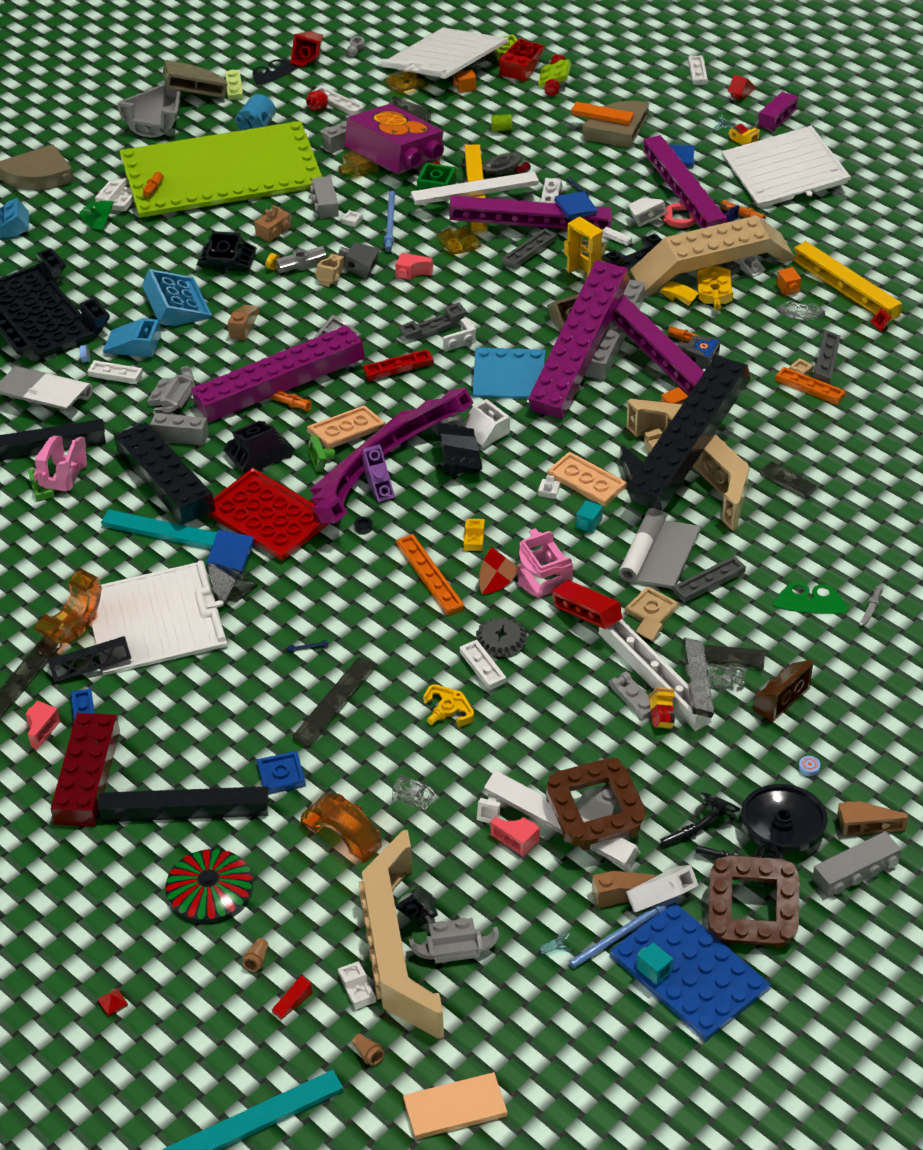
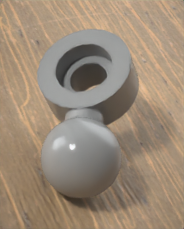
(356, 44)

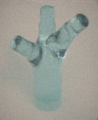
(724, 123)
(556, 944)

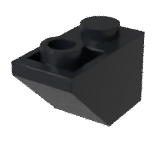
(418, 906)

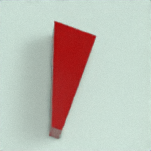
(293, 997)

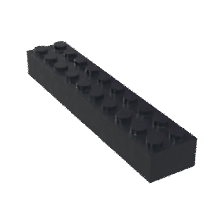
(688, 433)

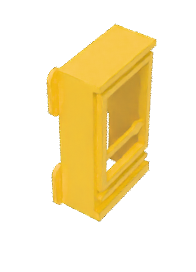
(573, 246)

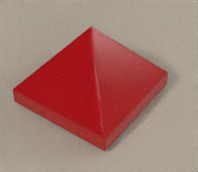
(881, 319)
(112, 1002)

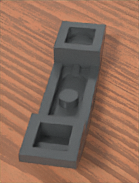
(436, 325)

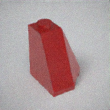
(305, 47)

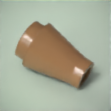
(255, 956)
(369, 1050)

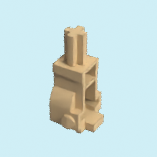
(329, 269)

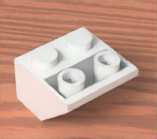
(488, 423)

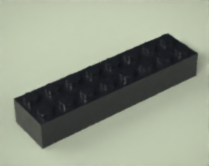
(164, 473)

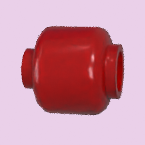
(317, 100)

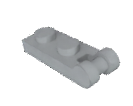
(631, 694)

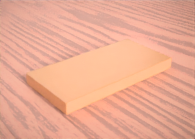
(346, 427)
(587, 479)
(455, 1106)

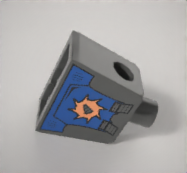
(701, 350)

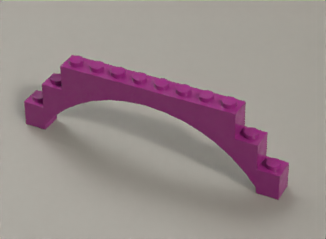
(333, 488)

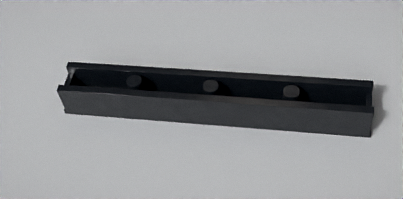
(32, 441)
(183, 804)

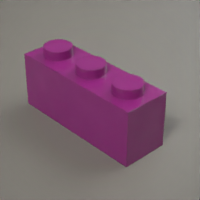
(777, 111)

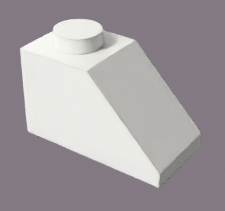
(647, 210)

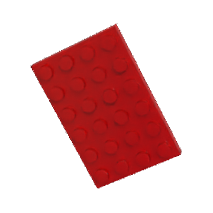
(267, 512)

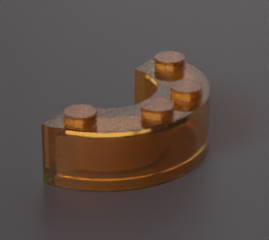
(78, 611)
(345, 820)

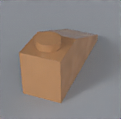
(242, 321)
(865, 818)
(611, 886)

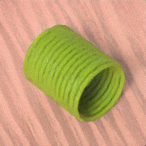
(501, 122)

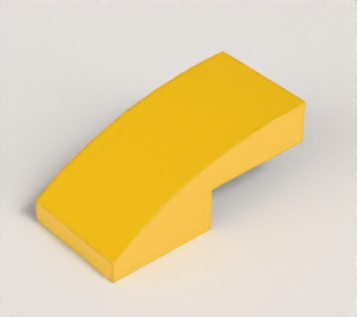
(676, 290)
(474, 534)

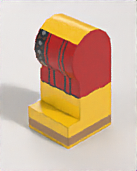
(744, 135)
(662, 708)

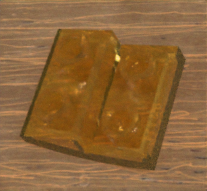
(403, 81)
(460, 240)

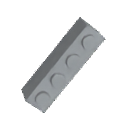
(856, 864)

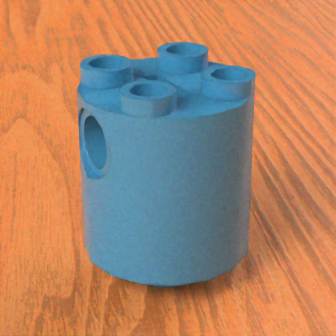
(256, 113)

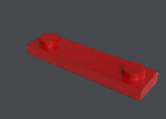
(398, 364)

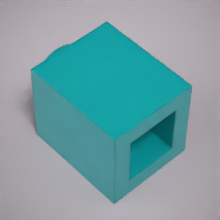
(589, 516)
(654, 963)

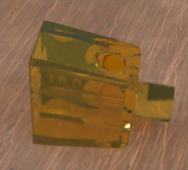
(357, 165)

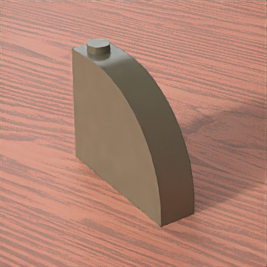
(193, 79)
(616, 133)
(36, 169)

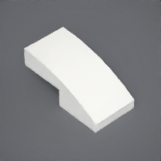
(356, 985)

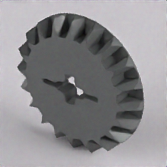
(501, 163)
(509, 644)

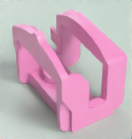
(67, 465)
(531, 564)

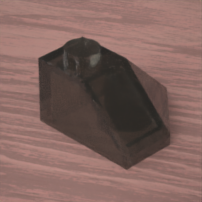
(229, 584)

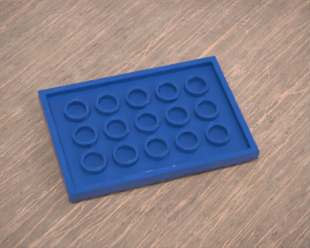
(707, 978)

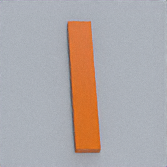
(430, 575)

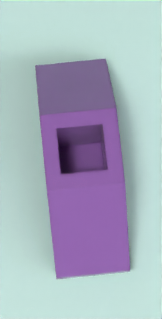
(377, 473)

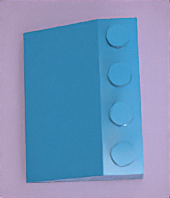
(175, 298)
(506, 372)

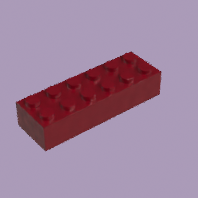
(85, 769)

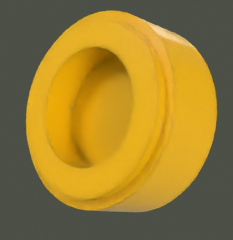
(270, 261)

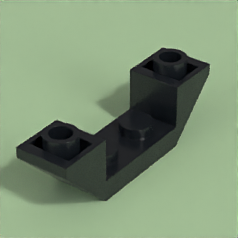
(631, 260)

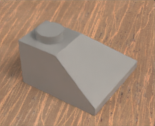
(597, 803)

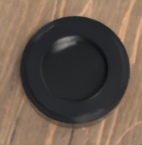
(363, 525)

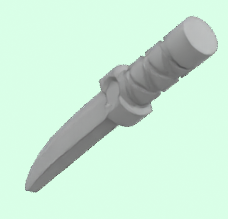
(872, 604)

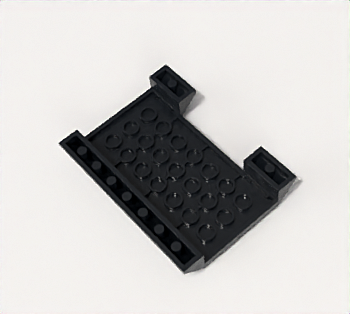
(39, 316)

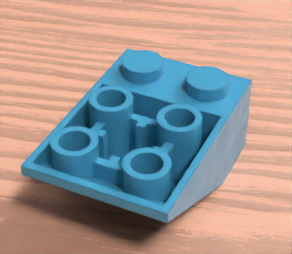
(13, 219)
(135, 338)

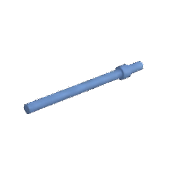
(389, 238)
(623, 931)

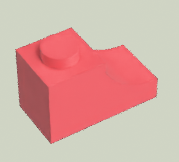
(411, 265)
(42, 721)
(517, 835)

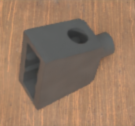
(360, 258)

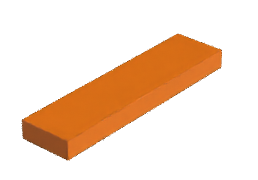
(602, 113)
(810, 385)

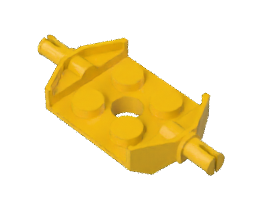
(714, 278)

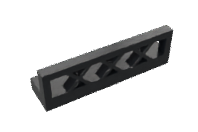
(83, 653)

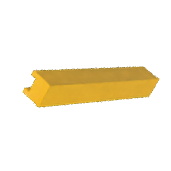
(474, 173)
(846, 280)

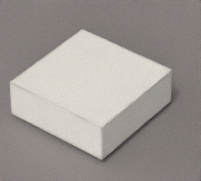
(352, 218)

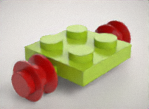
(553, 74)

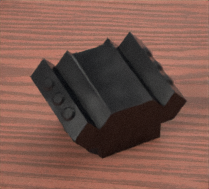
(226, 252)
(257, 446)
(458, 449)

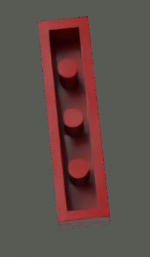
(587, 604)

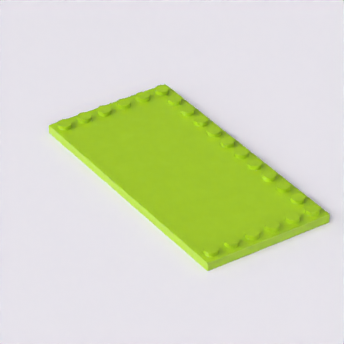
(221, 168)

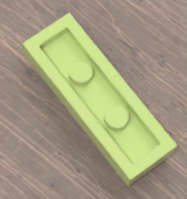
(234, 84)

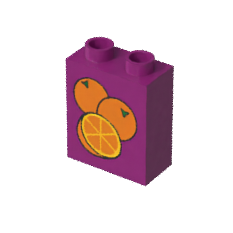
(394, 138)

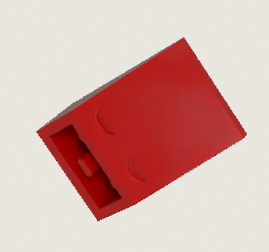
(520, 60)

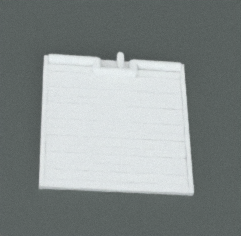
(444, 52)
(786, 166)
(160, 616)

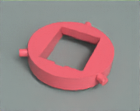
(668, 218)

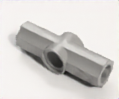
(300, 259)

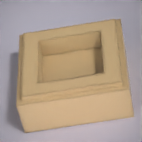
(802, 367)
(649, 628)

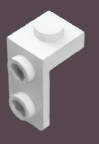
(551, 188)
(464, 337)

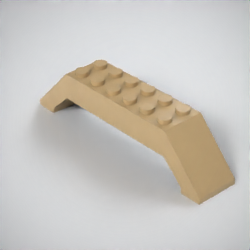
(709, 248)
(716, 463)
(393, 987)

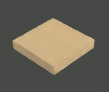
(651, 604)

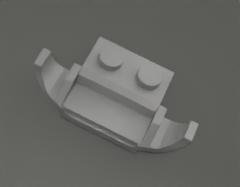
(172, 392)
(454, 941)

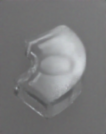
(801, 311)

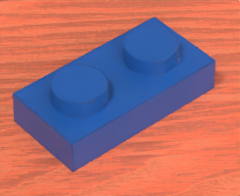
(82, 701)

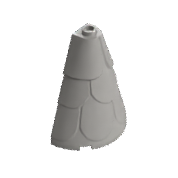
(151, 112)

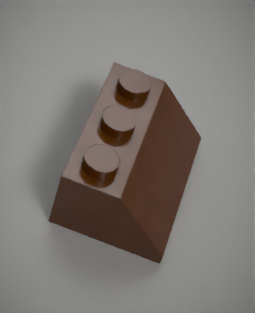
(783, 690)

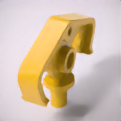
(451, 702)

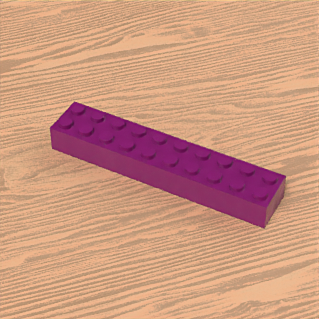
(579, 339)
(278, 373)

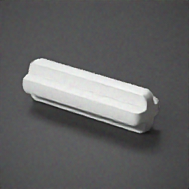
(617, 236)

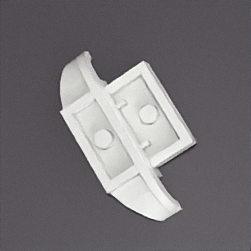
(117, 192)

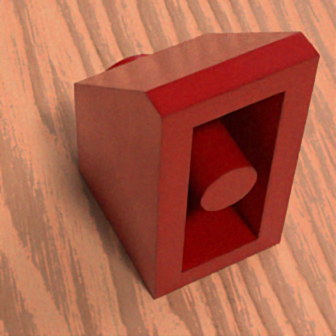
(740, 87)

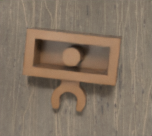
(272, 223)

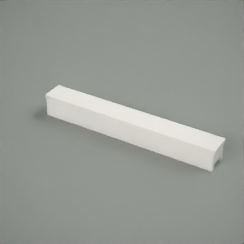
(652, 669)
(535, 806)

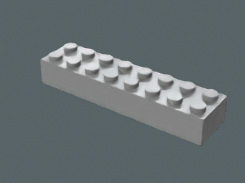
(614, 336)

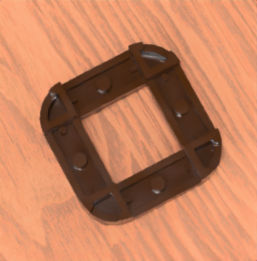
(582, 833)
(754, 932)

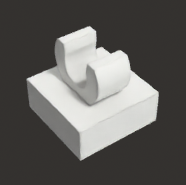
(549, 488)
(488, 809)

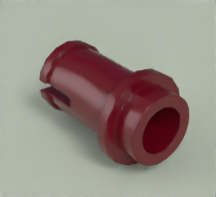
(523, 168)

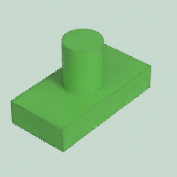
(319, 454)

